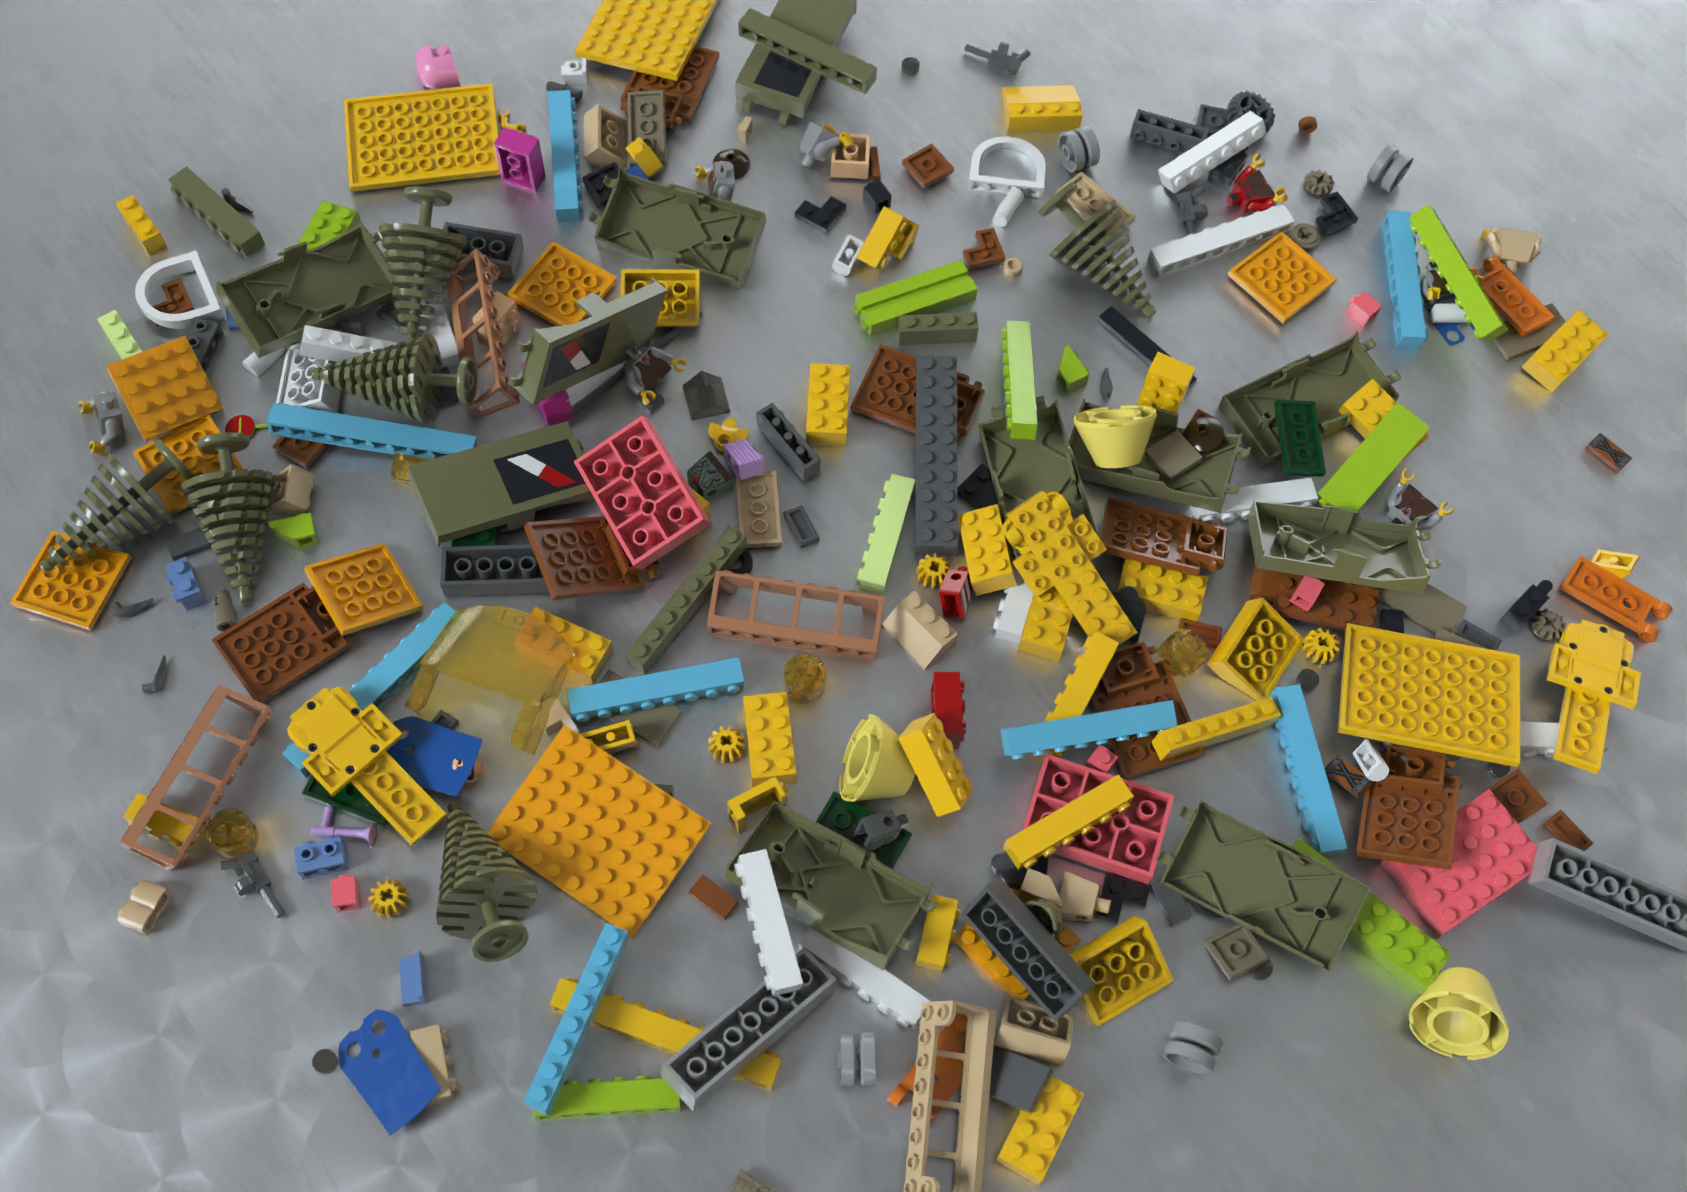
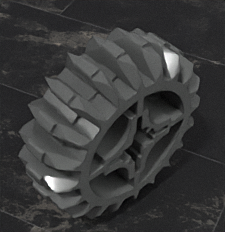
(1246, 102)

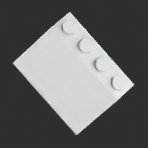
(300, 389)

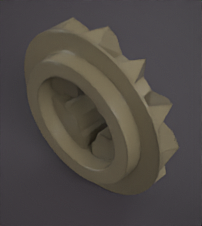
(1324, 187)
(1307, 231)
(1548, 632)

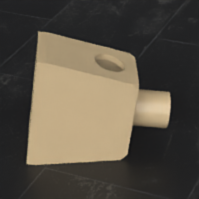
(1081, 899)

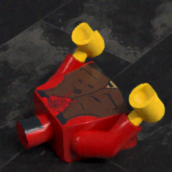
(1253, 191)

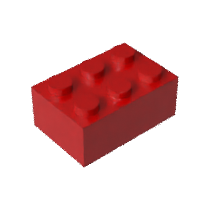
(948, 705)

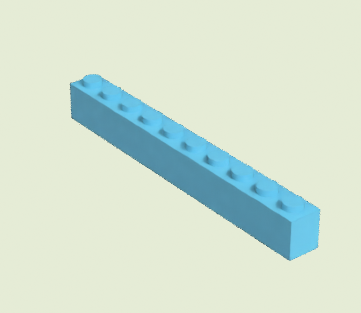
(365, 432)
(390, 674)

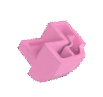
(436, 67)

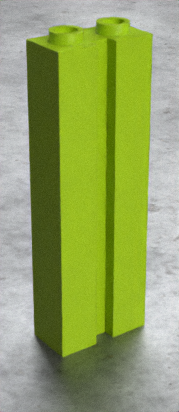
(916, 295)
(1373, 460)

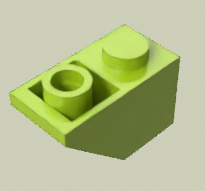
(1072, 372)
(296, 530)

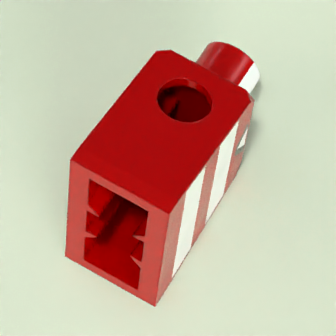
(958, 585)

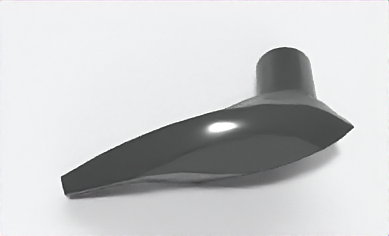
(235, 202)
(1106, 384)
(130, 609)
(158, 680)

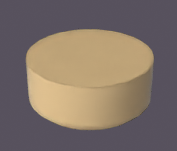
(1012, 267)

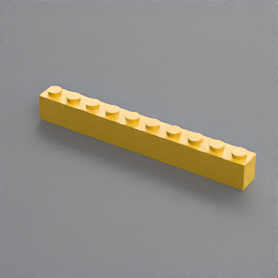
(659, 1030)

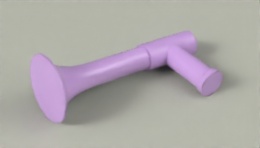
(325, 829)

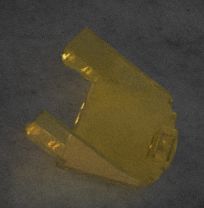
(504, 654)

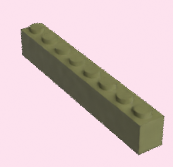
(807, 51)
(685, 600)

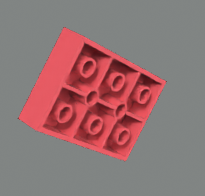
(642, 492)
(1122, 845)
(1487, 861)

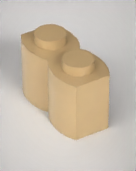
(144, 906)

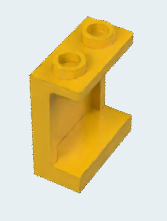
(753, 800)

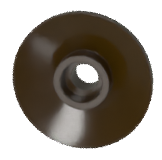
(738, 159)
(1206, 440)

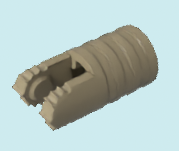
(224, 611)
(747, 1183)

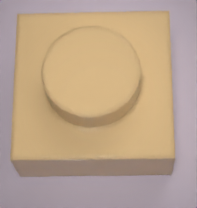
(745, 129)

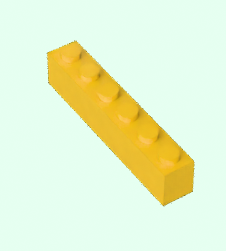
(1084, 680)
(1215, 728)
(1068, 822)

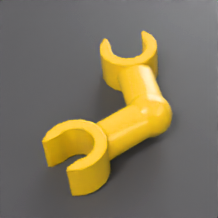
(504, 122)

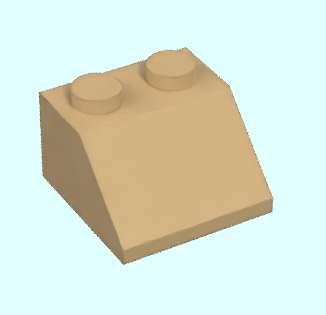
(291, 492)

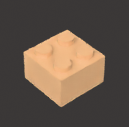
(851, 160)
(507, 319)

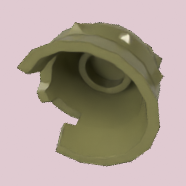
(1048, 915)

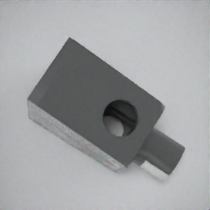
(879, 829)

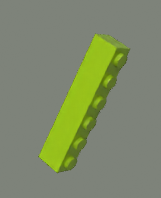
(613, 1098)

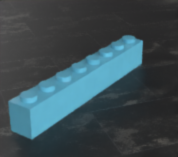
(564, 156)
(1404, 280)
(655, 688)
(1088, 728)
(1308, 772)
(576, 1020)

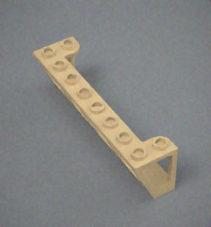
(973, 1100)

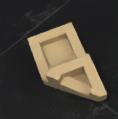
(1040, 886)

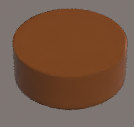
(1307, 124)

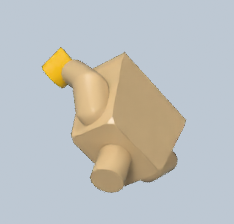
(1513, 247)

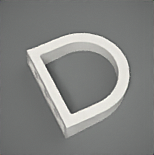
(1003, 185)
(173, 266)

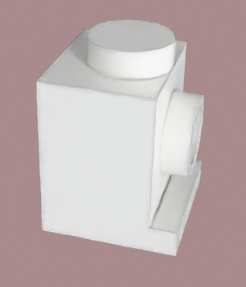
(575, 72)

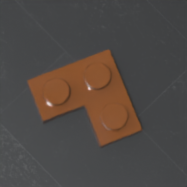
(987, 253)
(177, 299)

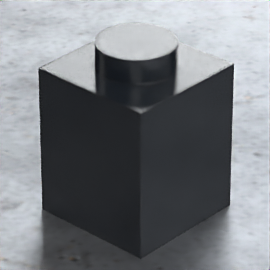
(876, 196)

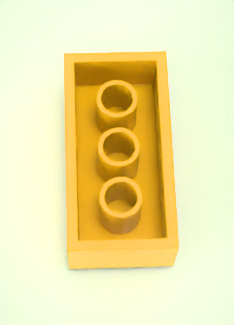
(1565, 350)
(1166, 383)
(828, 404)
(1368, 408)
(986, 550)
(1165, 590)
(1046, 626)
(590, 649)
(769, 738)
(936, 764)
(1038, 1135)

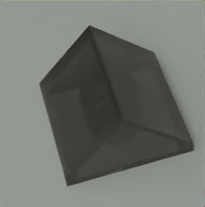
(705, 396)

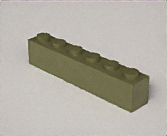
(215, 211)

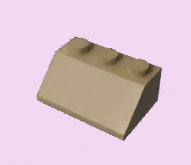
(604, 137)
(920, 630)
(1031, 1031)

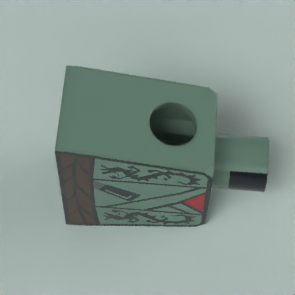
(709, 477)

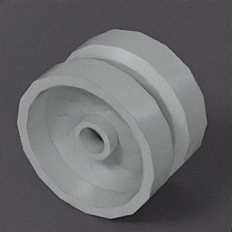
(1079, 148)
(1390, 167)
(1192, 1048)
(857, 1058)

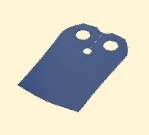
(434, 753)
(394, 1083)

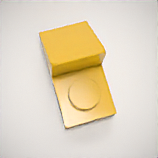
(644, 157)
(906, 239)
(1615, 562)

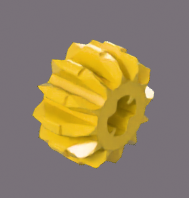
(935, 564)
(1321, 646)
(726, 751)
(387, 890)

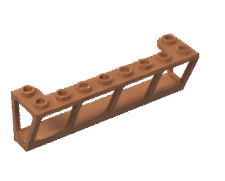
(486, 273)
(791, 636)
(178, 764)

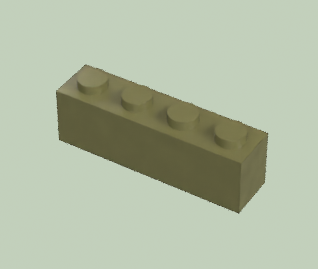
(937, 328)

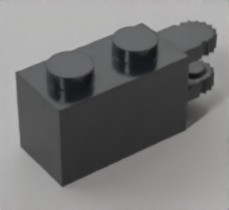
(1226, 172)
(1526, 606)

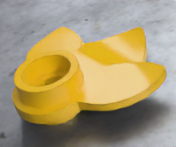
(727, 433)

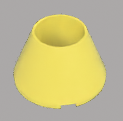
(1116, 435)
(875, 763)
(1460, 1016)

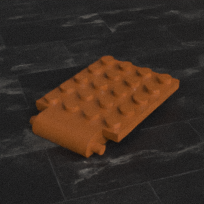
(680, 95)
(890, 392)
(1162, 538)
(584, 558)
(1334, 606)
(281, 643)
(1137, 681)
(1411, 810)

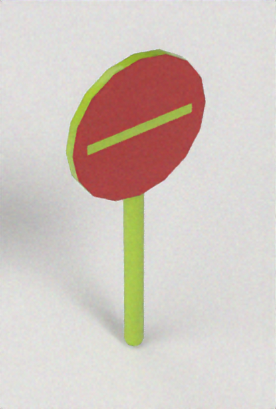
(243, 424)

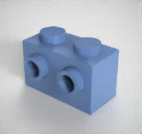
(186, 583)
(321, 857)

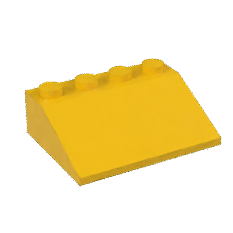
(1041, 108)
(682, 297)
(1256, 650)
(1124, 967)

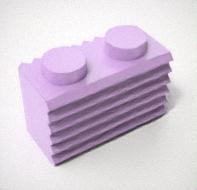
(744, 459)

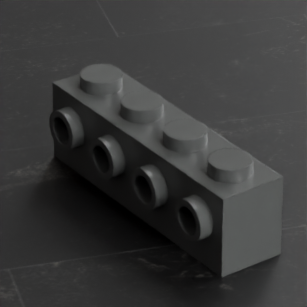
(1166, 131)
(204, 339)
(788, 442)

